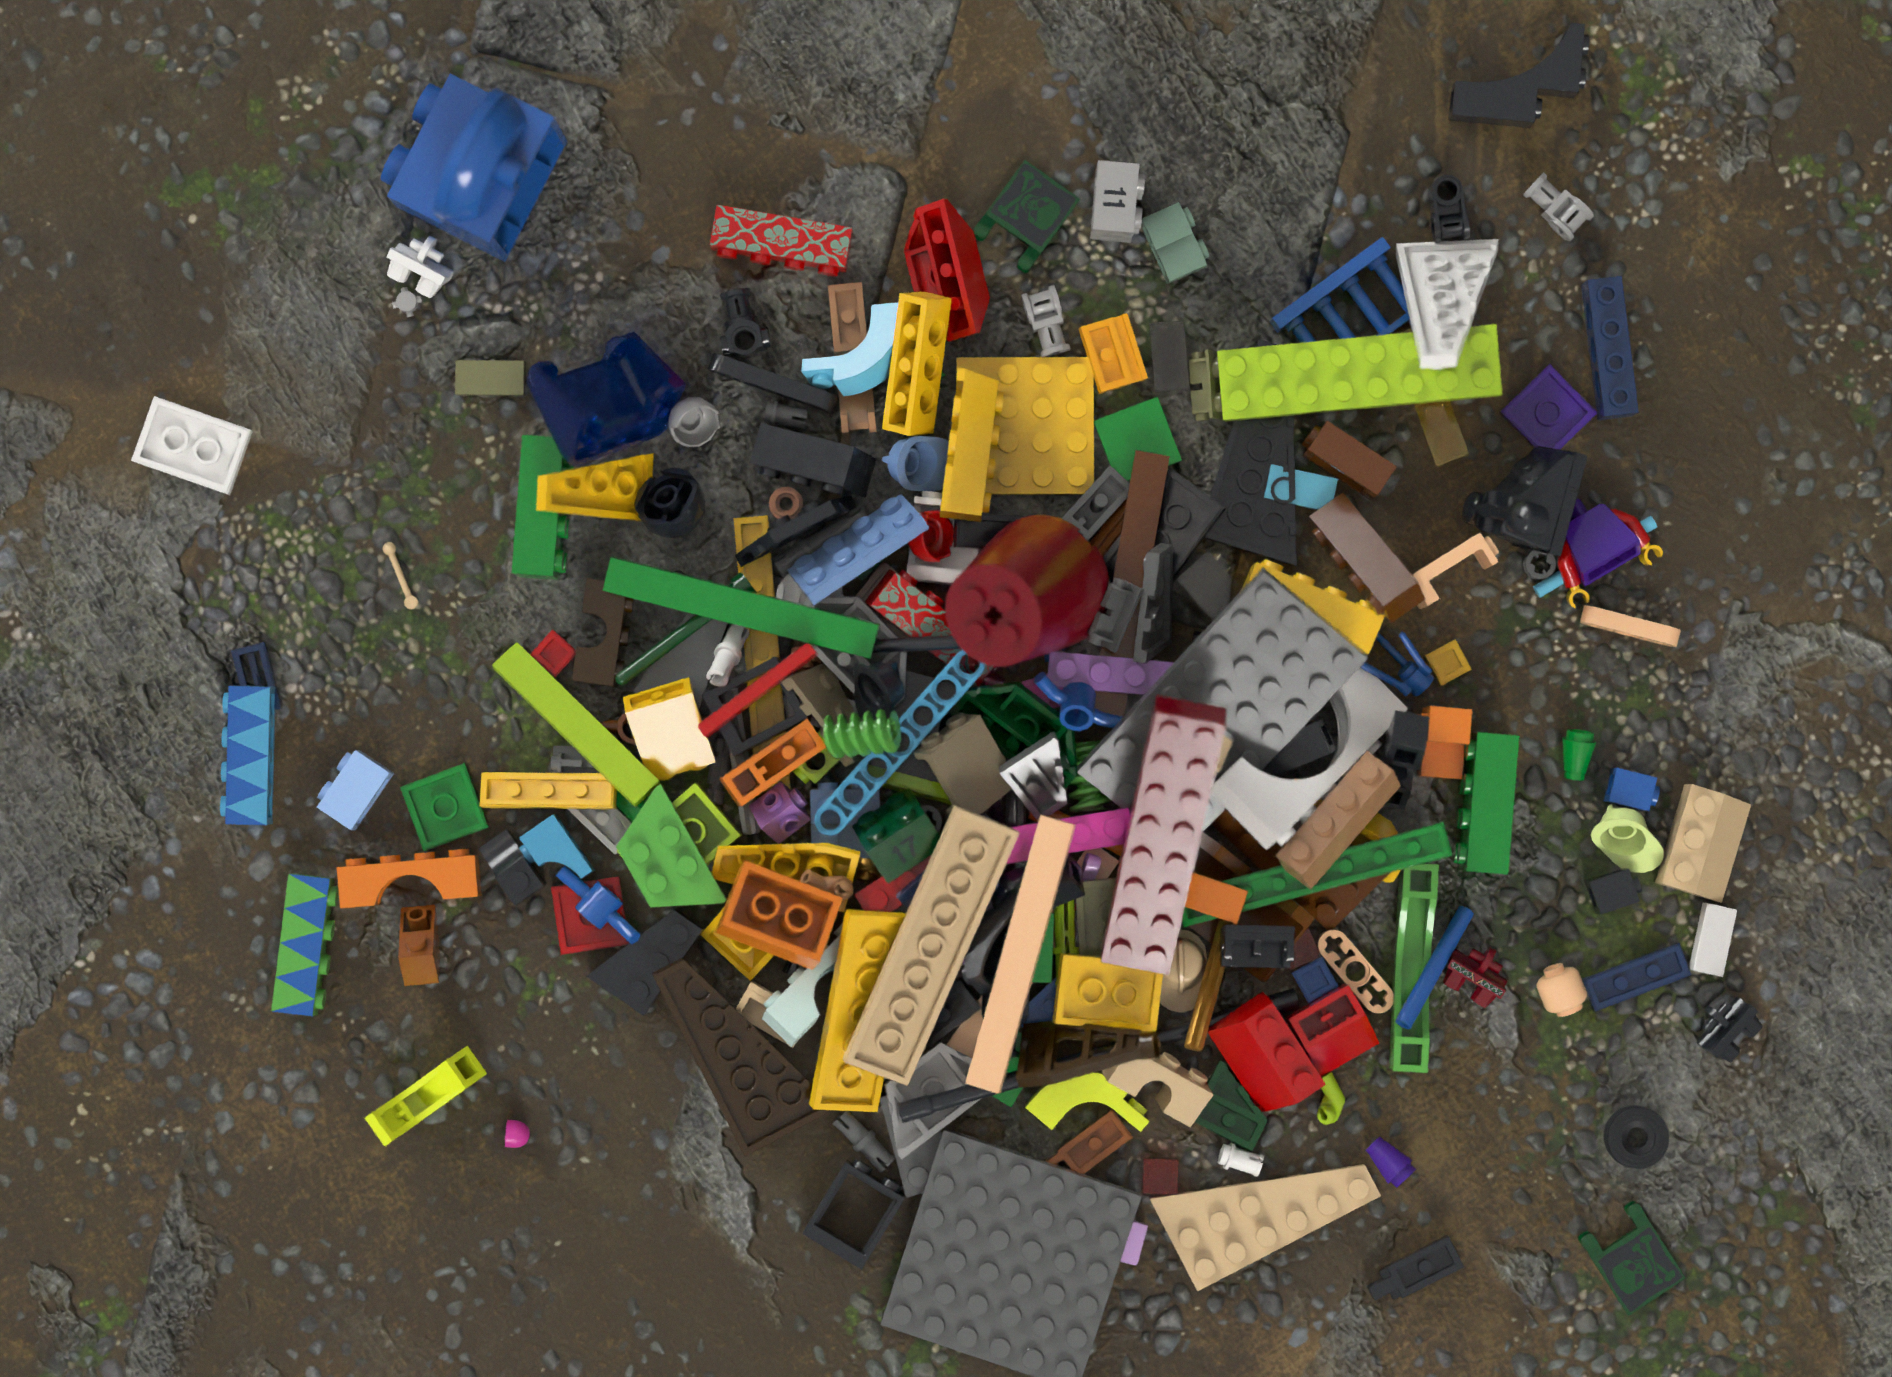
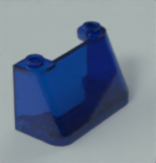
(606, 402)

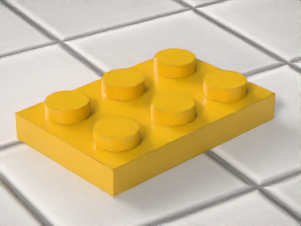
(1105, 994)

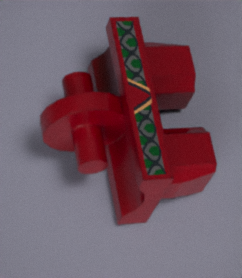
(1478, 969)

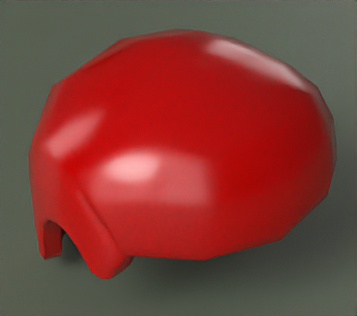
(936, 541)

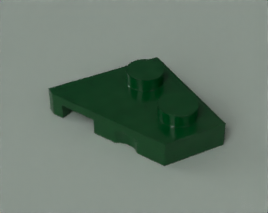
(1231, 1110)

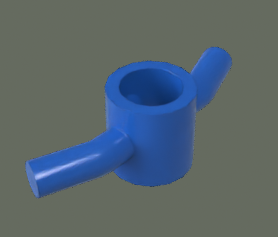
(1076, 704)
(598, 905)

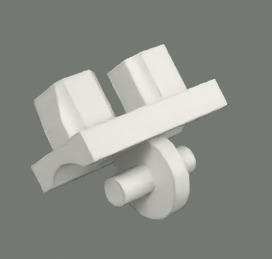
(422, 260)

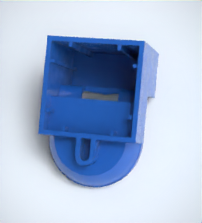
(474, 164)

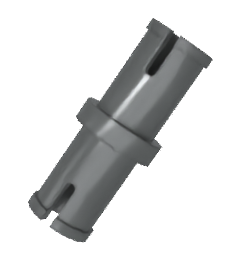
(863, 1140)

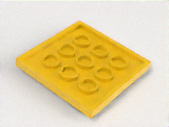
(1043, 424)

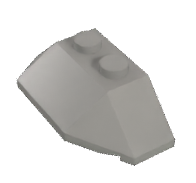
(843, 663)

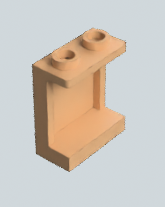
(1481, 547)

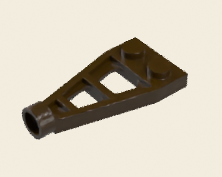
(1040, 1047)

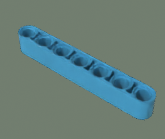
(916, 733)

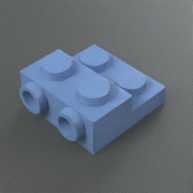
(831, 819)

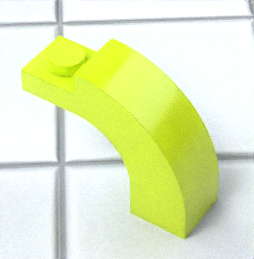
(426, 1096)
(1055, 1100)

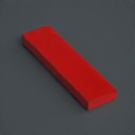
(757, 690)

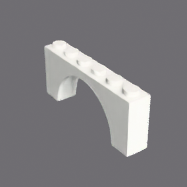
(1272, 804)

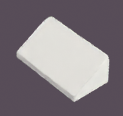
(1712, 939)

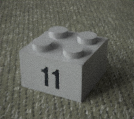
(1114, 201)

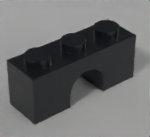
(1404, 752)

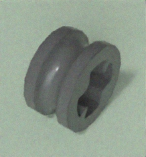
(1529, 568)

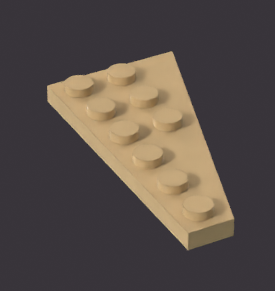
(1243, 1222)

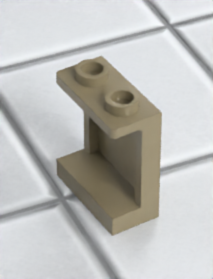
(965, 763)

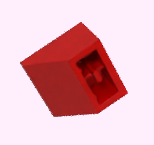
(1333, 1029)

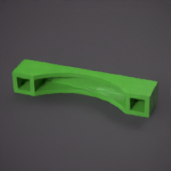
(1412, 951)

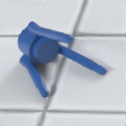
(1414, 677)

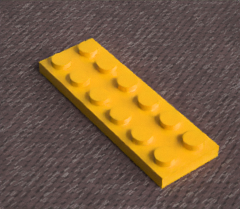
(860, 958)

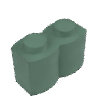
(1174, 242)

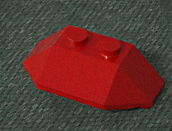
(947, 263)

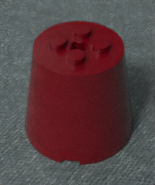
(1027, 592)

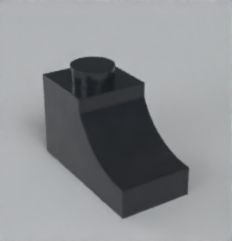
(511, 868)

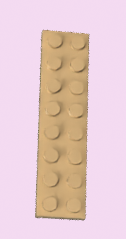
(930, 945)

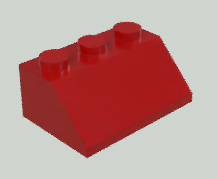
(1265, 1055)

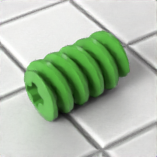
(862, 736)
(1087, 794)

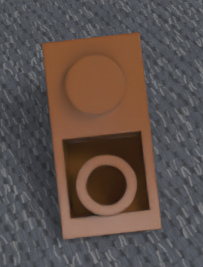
(419, 945)

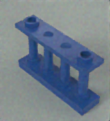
(1346, 279)

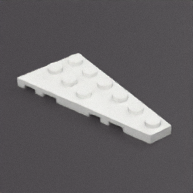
(1443, 293)

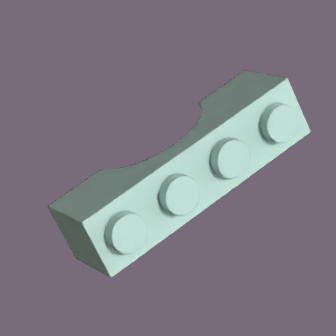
(795, 1009)

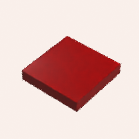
(574, 930)

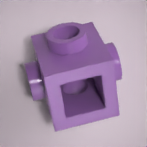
(780, 812)

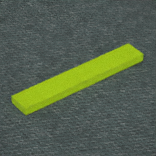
(576, 724)

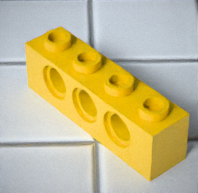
(916, 363)

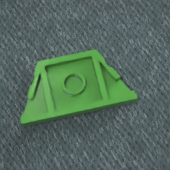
(666, 857)

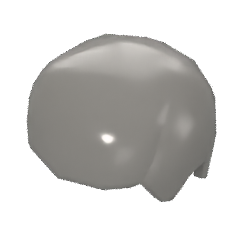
(693, 422)

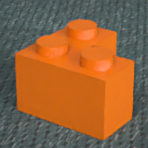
(1446, 742)

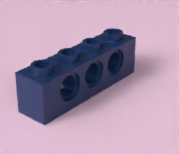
(1609, 348)

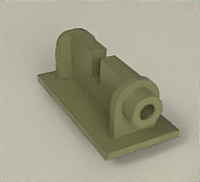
(1205, 371)

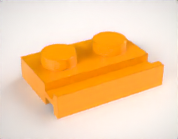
(1113, 353)

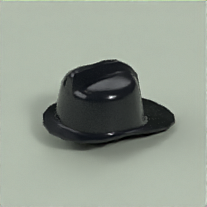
(877, 687)

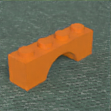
(365, 884)

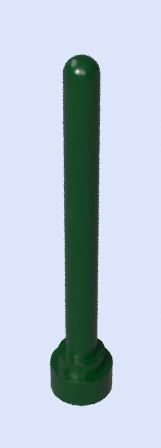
(673, 639)

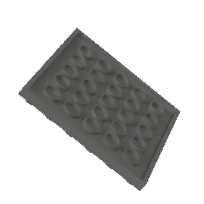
(1010, 1258)

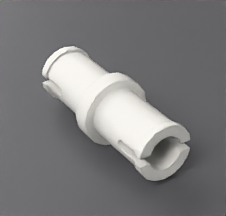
(727, 655)

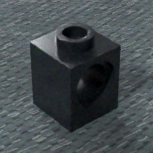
(1613, 890)

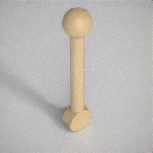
(410, 601)

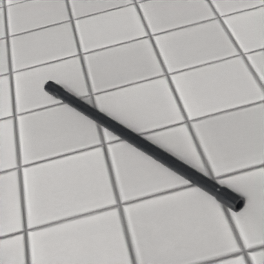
(929, 1104)

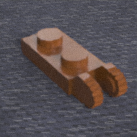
(1093, 1143)

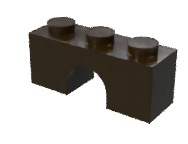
(603, 662)

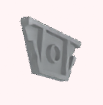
(936, 1072)

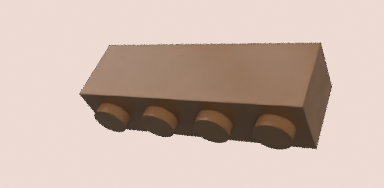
(1338, 820)

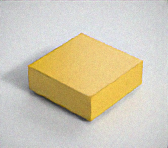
(1447, 662)

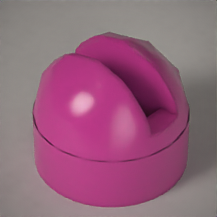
(516, 1134)

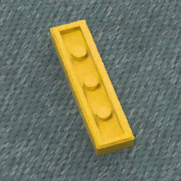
(546, 791)

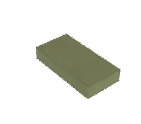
(489, 378)

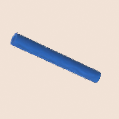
(1434, 967)

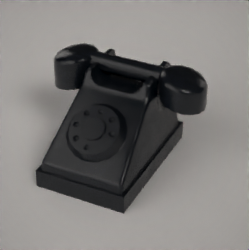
(1531, 502)

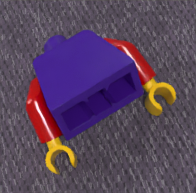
(1599, 544)

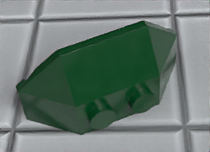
(1019, 720)

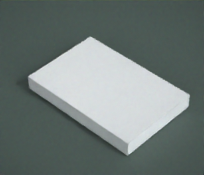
(192, 445)

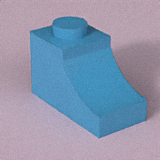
(554, 843)

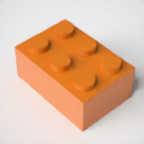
(779, 915)

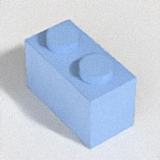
(354, 789)

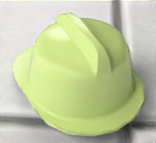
(1626, 840)

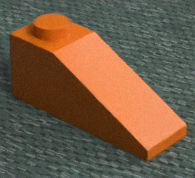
(772, 763)

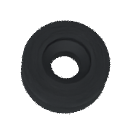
(1650, 1151)

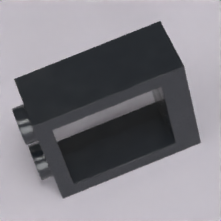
(730, 731)
(835, 1242)

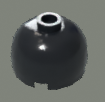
(671, 503)

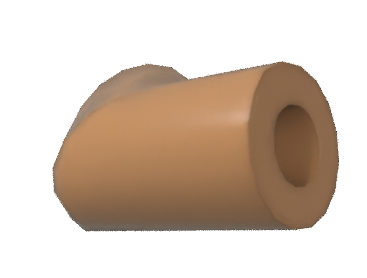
(835, 885)

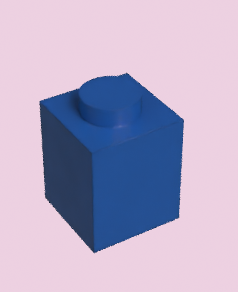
(1631, 789)

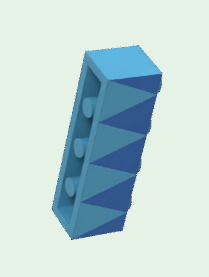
(249, 755)

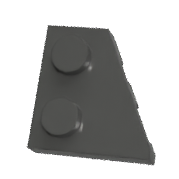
(1037, 777)

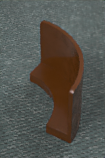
(1220, 864)

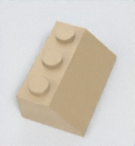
(1703, 842)

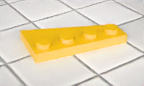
(596, 489)

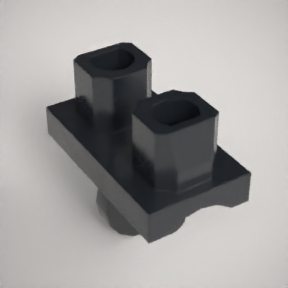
(1726, 1025)

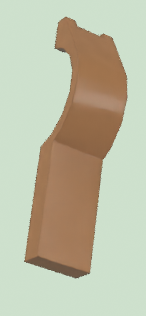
(848, 332)

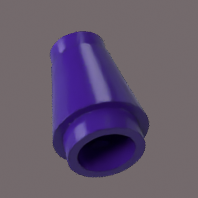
(1390, 1162)

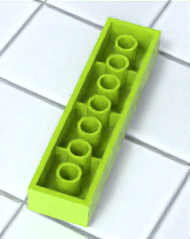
(1352, 375)

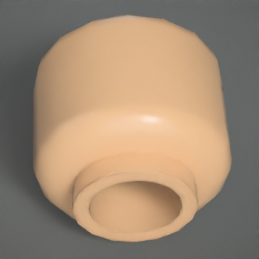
(1561, 990)

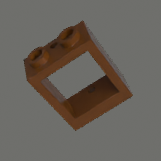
(1347, 460)

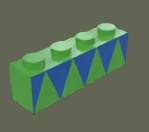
(303, 945)

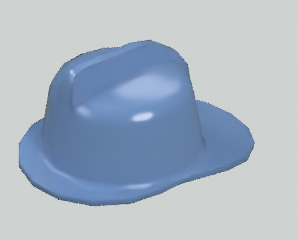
(918, 462)

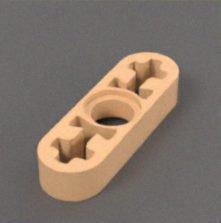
(1630, 626)
(1378, 985)

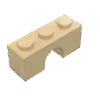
(1182, 1092)

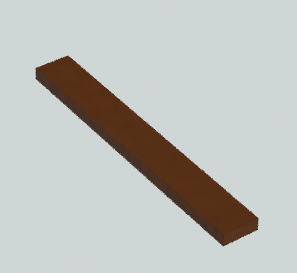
(1136, 540)

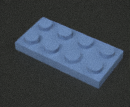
(857, 548)

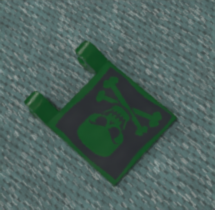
(1029, 209)
(1636, 1264)

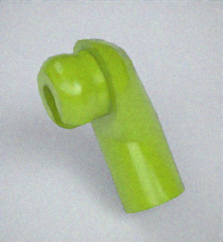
(1332, 1101)

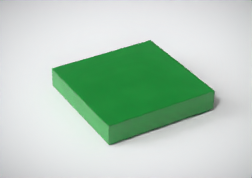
(1133, 429)
(444, 807)

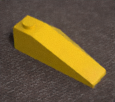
(788, 860)

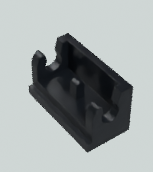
(1256, 946)

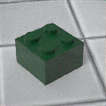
(897, 835)

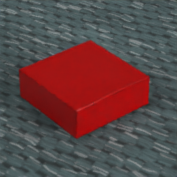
(554, 653)

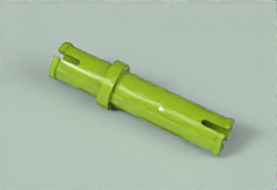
(1064, 931)

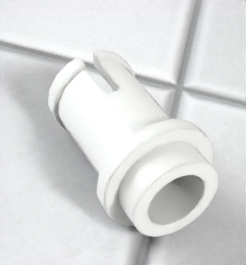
(1240, 1159)

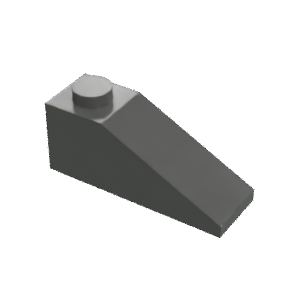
(1098, 503)

